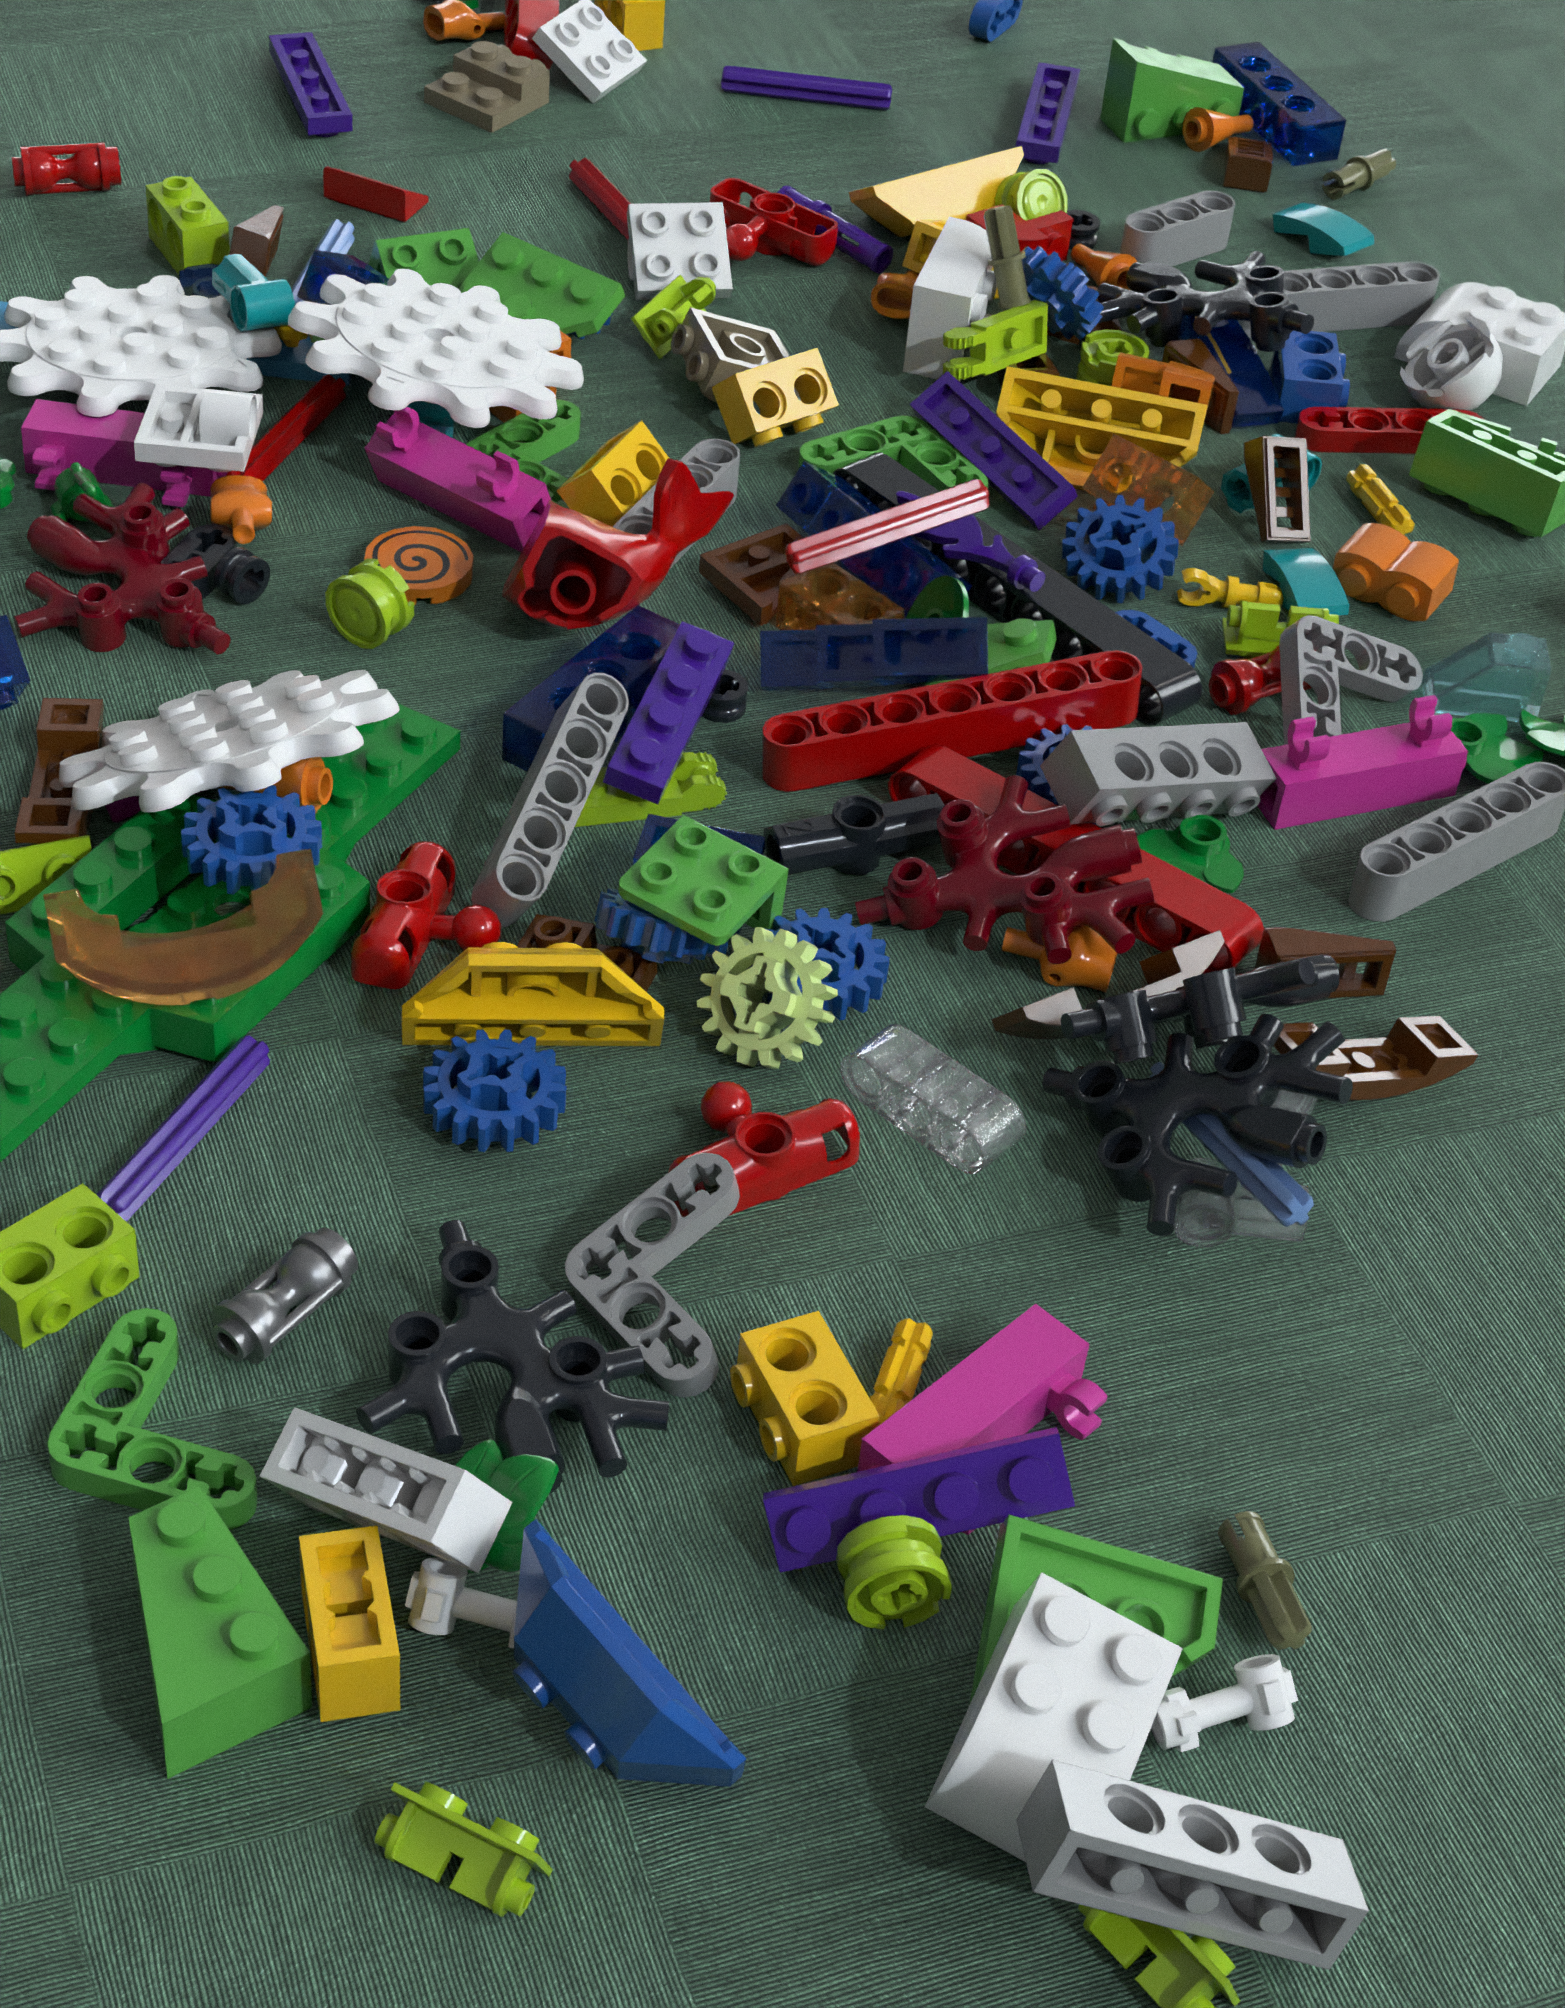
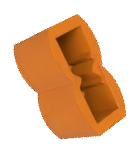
(1396, 573)

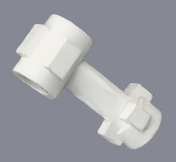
(440, 1597)
(1261, 1694)

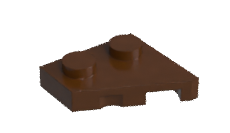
(751, 570)

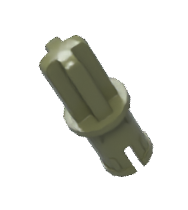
(1358, 174)
(1006, 257)
(1265, 1581)

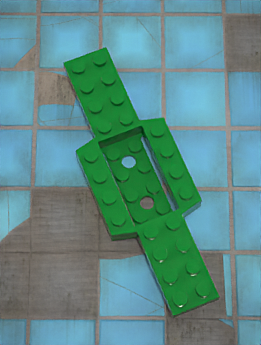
(67, 1032)

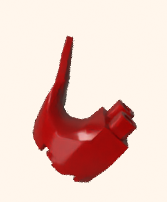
(590, 573)

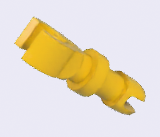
(1227, 592)

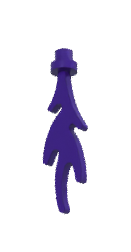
(965, 541)

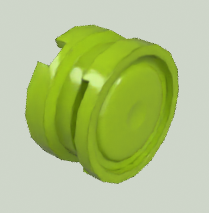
(1032, 193)
(1101, 352)
(369, 604)
(893, 1571)

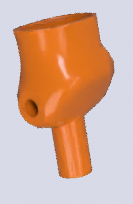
(458, 21)
(894, 294)
(240, 505)
(1088, 967)

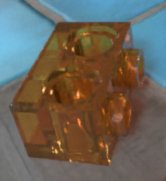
(1151, 480)
(830, 598)

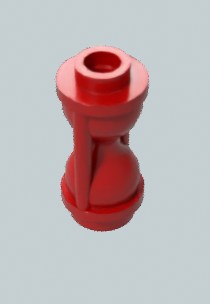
(91, 166)
(1244, 682)

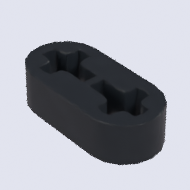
(210, 543)

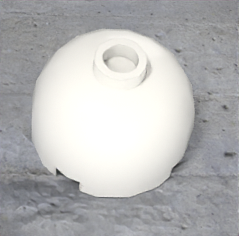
(1453, 365)

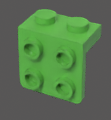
(436, 256)
(706, 883)

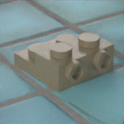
(490, 86)
(721, 347)

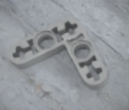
(1383, 672)
(633, 1281)

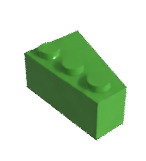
(1154, 91)
(1493, 471)
(212, 1634)

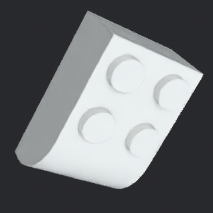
(948, 295)
(1526, 332)
(1059, 1687)

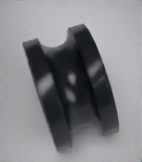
(1083, 228)
(242, 575)
(728, 698)

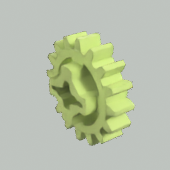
(757, 1026)

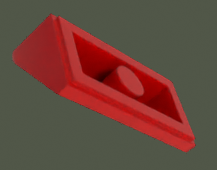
(371, 194)

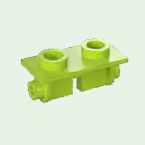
(669, 308)
(1255, 628)
(34, 867)
(493, 1858)
(1185, 1968)

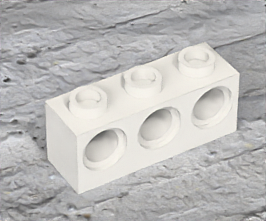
(388, 1486)

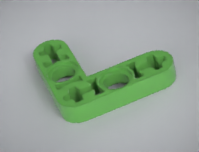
(542, 440)
(904, 440)
(123, 1443)

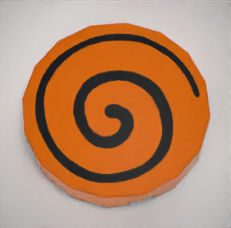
(428, 559)

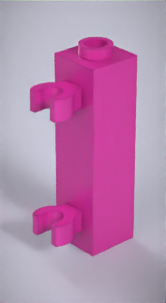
(60, 435)
(457, 478)
(1362, 769)
(995, 1395)

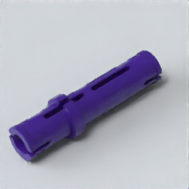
(870, 250)

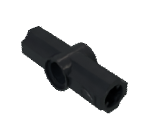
(855, 834)

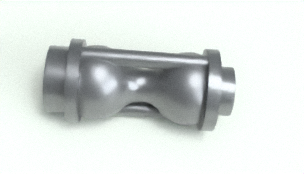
(306, 1276)

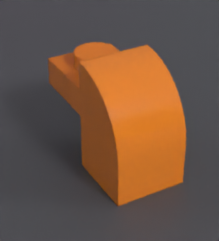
(1163, 378)

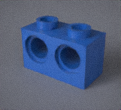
(1309, 374)

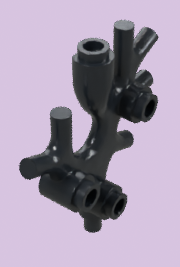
(1164, 295)
(1206, 1003)
(1146, 1111)
(543, 1380)

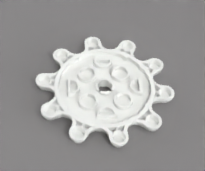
(125, 341)
(436, 347)
(226, 739)

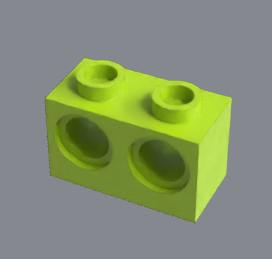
(186, 223)
(62, 1264)

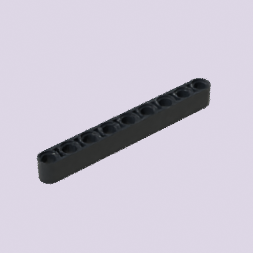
(1079, 619)

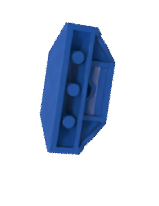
(607, 1680)

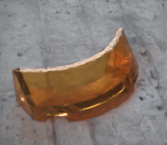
(195, 962)

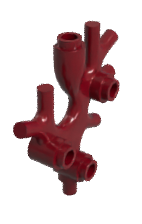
(133, 555)
(1043, 896)

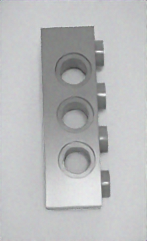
(1158, 772)
(1190, 1865)

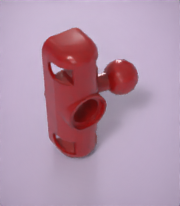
(772, 224)
(411, 913)
(771, 1150)

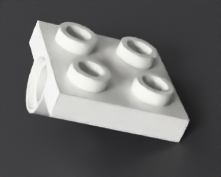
(589, 49)
(677, 241)
(199, 428)

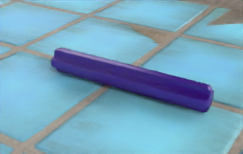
(806, 87)
(185, 1127)

